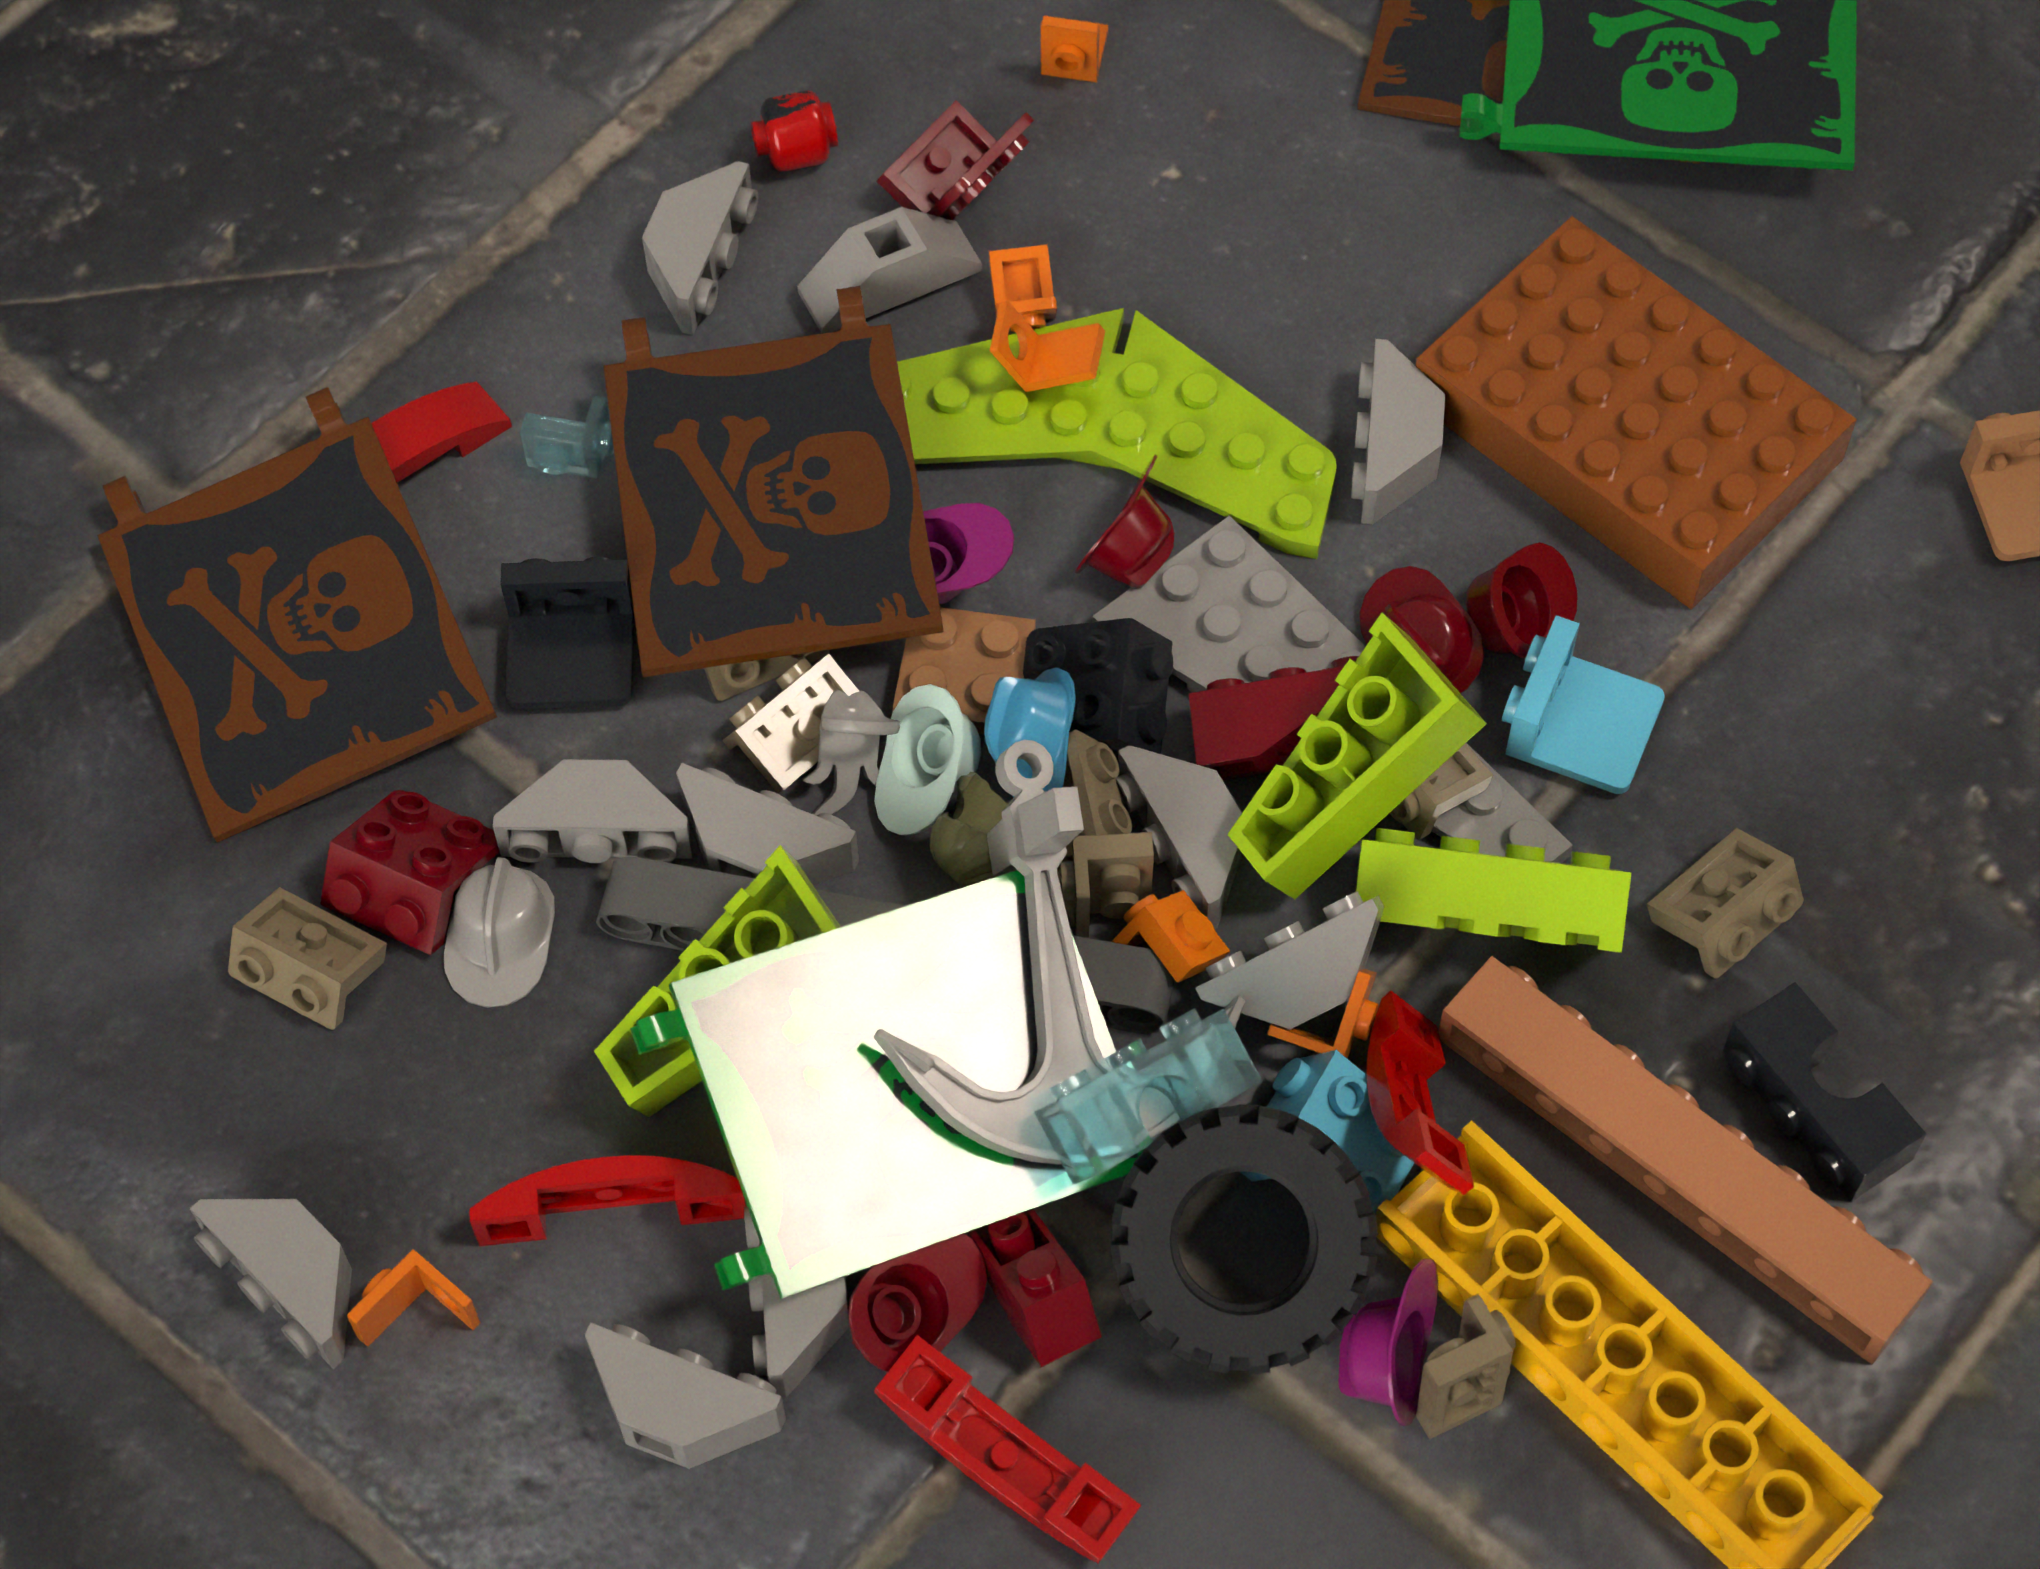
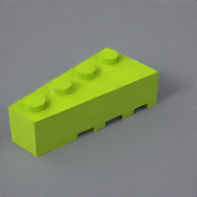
(1355, 761)
(1495, 892)
(768, 914)

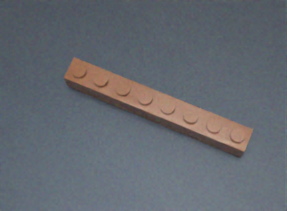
(1684, 1159)

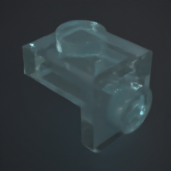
(569, 445)

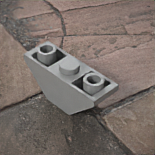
(696, 237)
(891, 261)
(1398, 432)
(594, 815)
(1189, 823)
(744, 827)
(1302, 969)
(285, 1265)
(796, 1327)
(676, 1400)

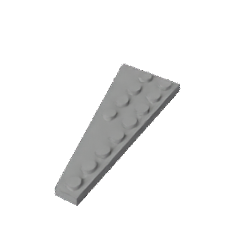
(1247, 615)

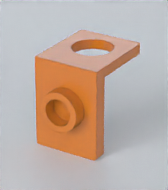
(1072, 48)
(1049, 357)
(1355, 1022)
(397, 1288)

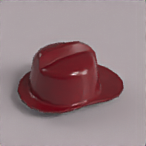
(1136, 541)
(1522, 598)
(1431, 618)
(914, 1295)

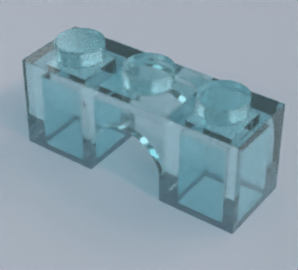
(1100, 1120)

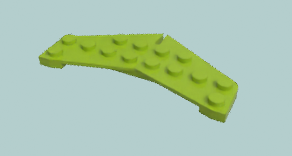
(1156, 399)

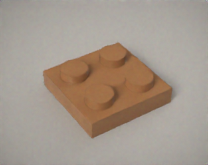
(966, 658)

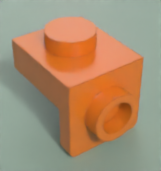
(1024, 281)
(1175, 933)

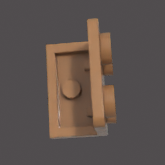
(2005, 481)

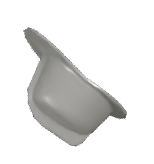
(499, 935)

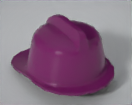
(967, 546)
(1388, 1343)

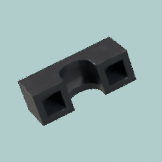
(1850, 1139)

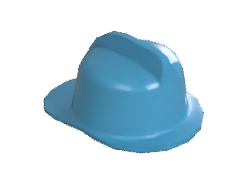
(1035, 712)

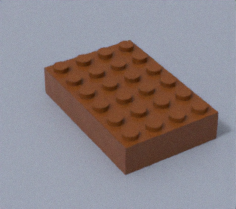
(1634, 411)

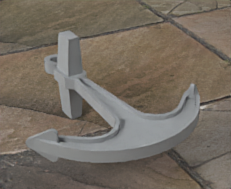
(1034, 842)

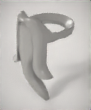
(848, 741)

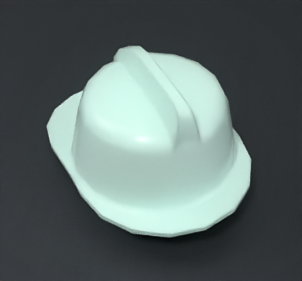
(924, 759)

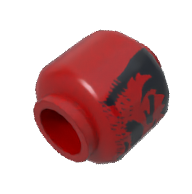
(795, 131)

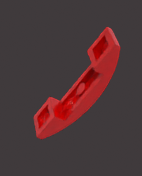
(435, 423)
(1399, 1062)
(520, 1208)
(1003, 1454)

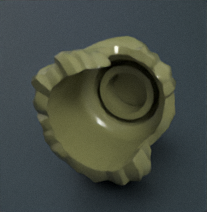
(962, 842)

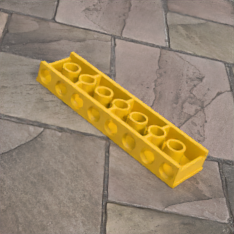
(1631, 1367)

